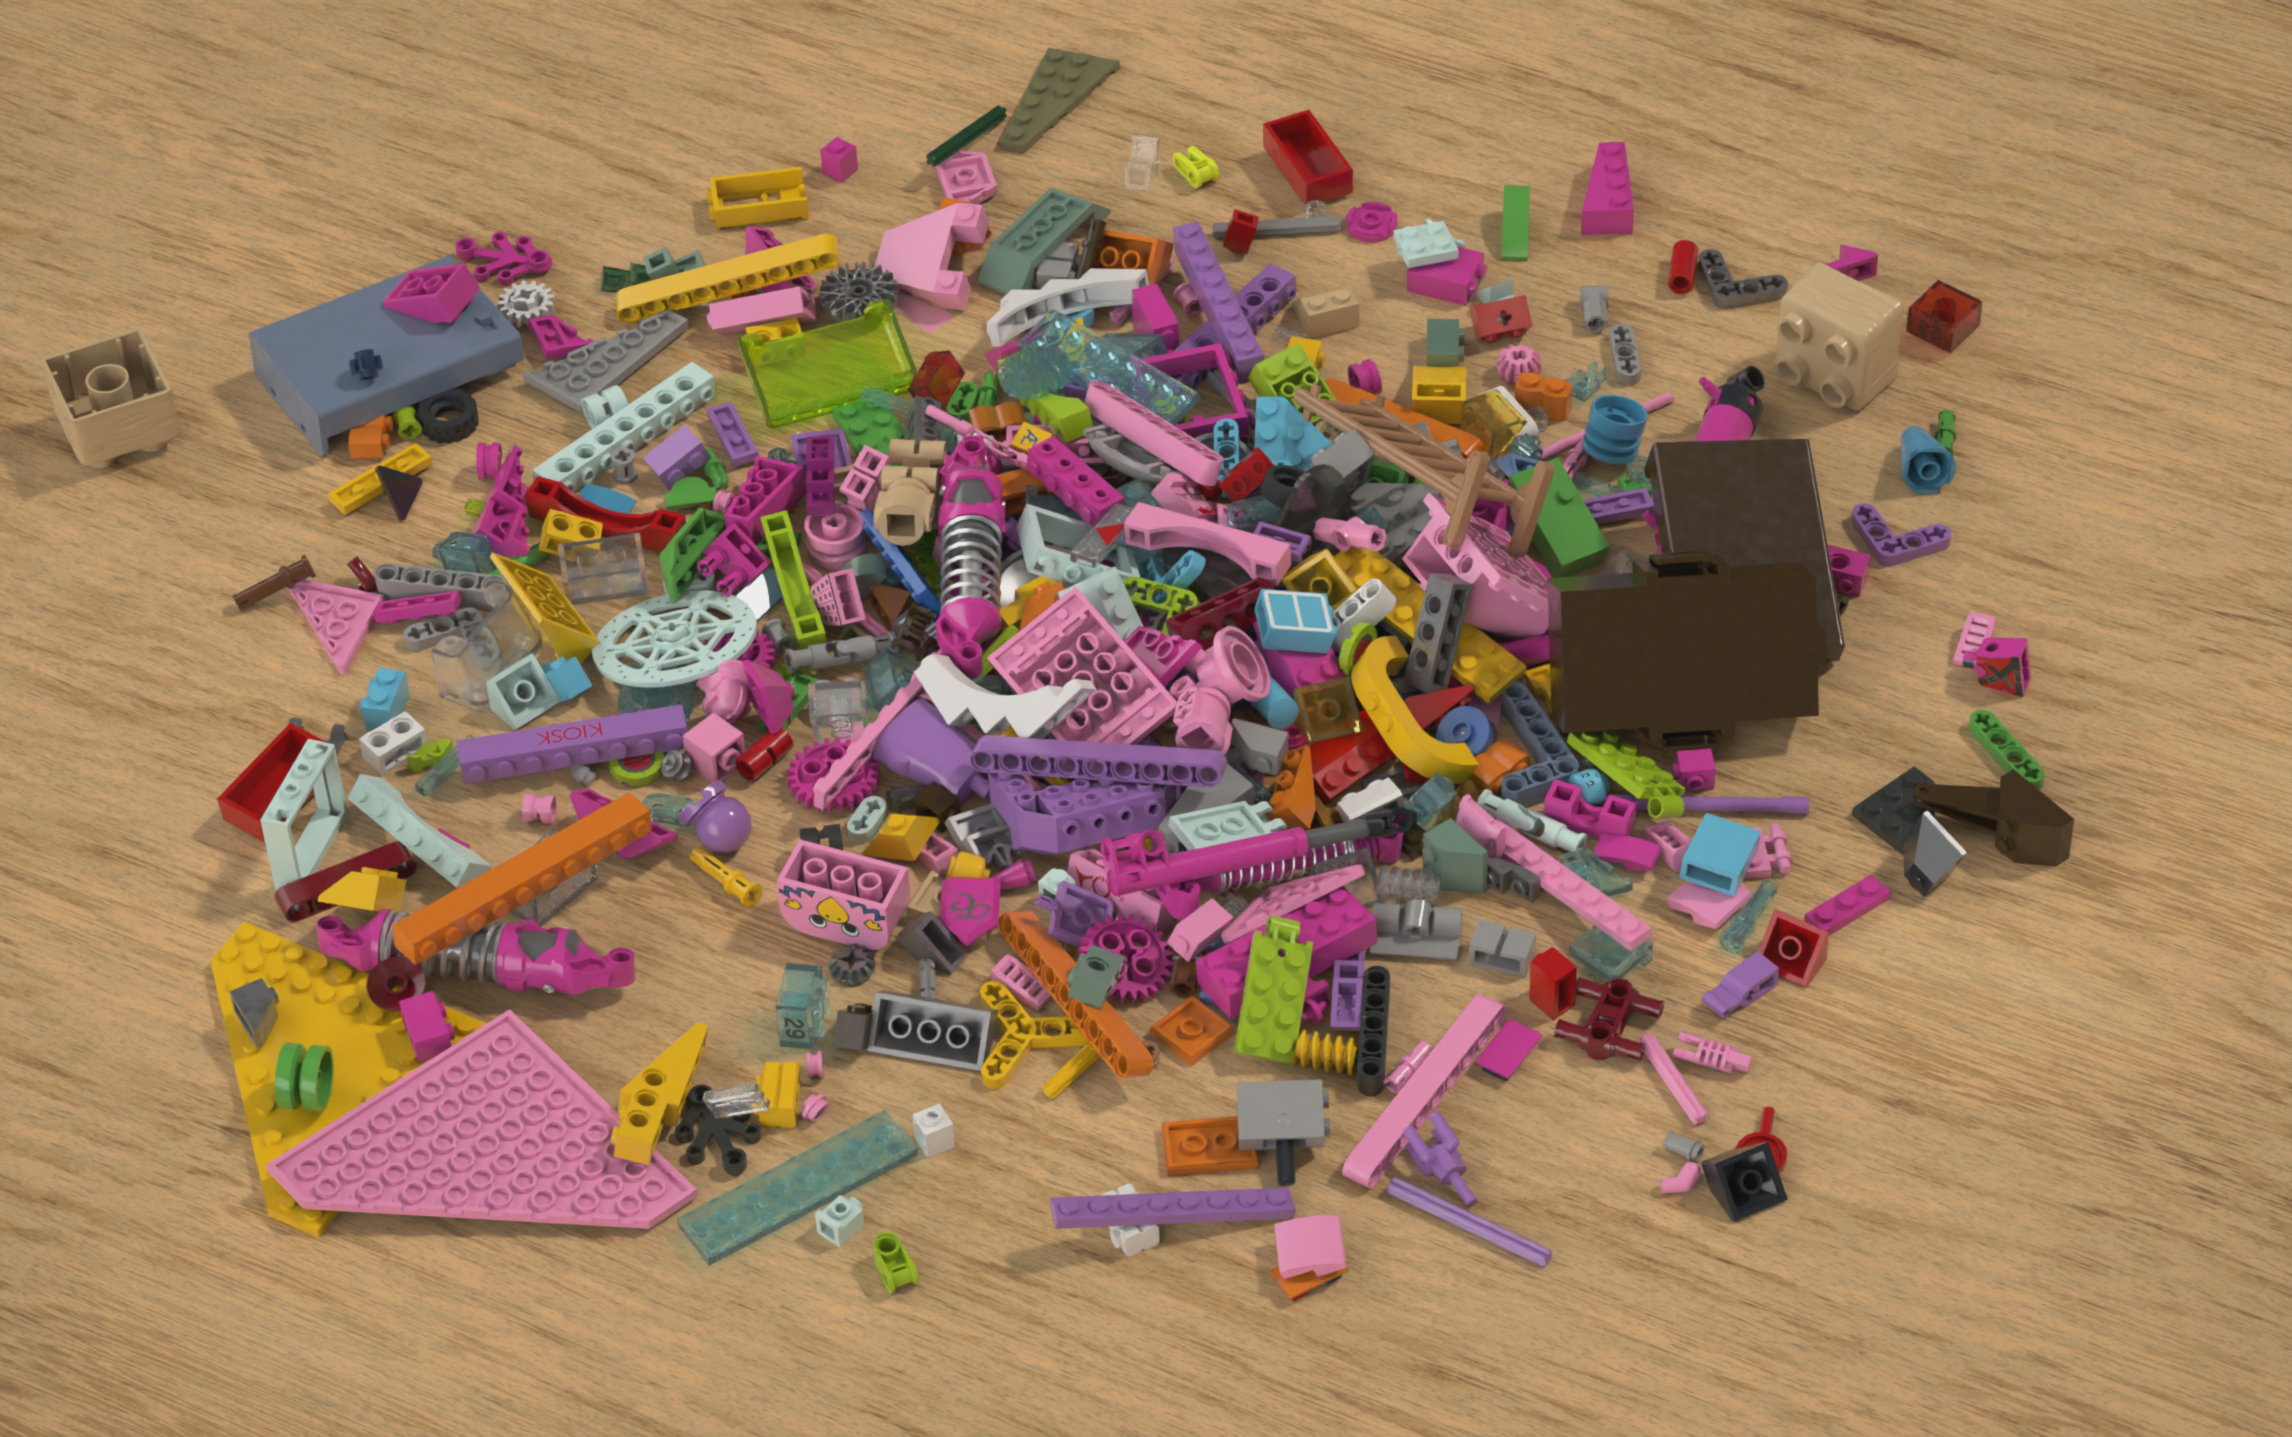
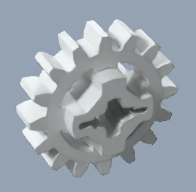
(526, 302)

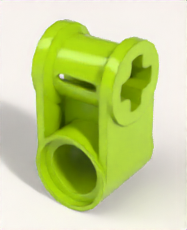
(895, 1266)

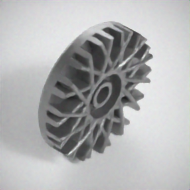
(850, 291)

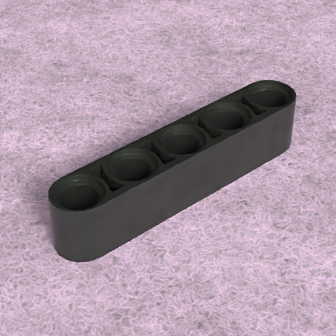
(1373, 1031)

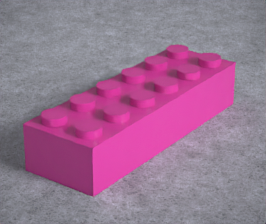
(1333, 923)

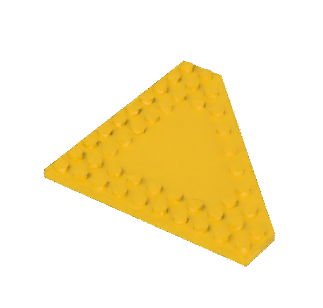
(317, 1006)

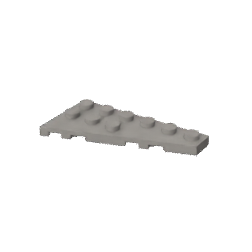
(606, 361)

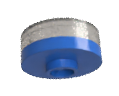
(1467, 726)

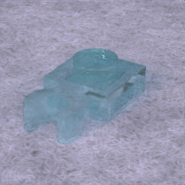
(1587, 383)

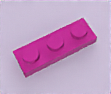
(417, 607)
(1848, 905)

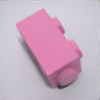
(1199, 930)

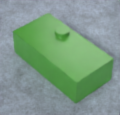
(1565, 528)

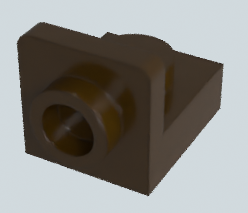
(1412, 839)

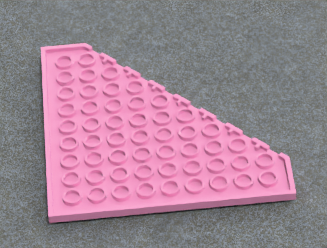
(487, 1136)

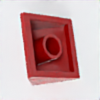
(1794, 947)

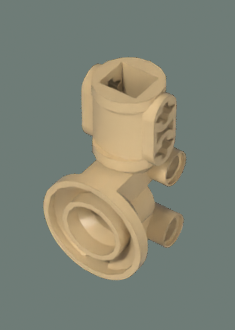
(912, 491)

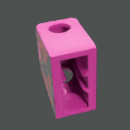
(2001, 664)

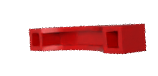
(655, 527)

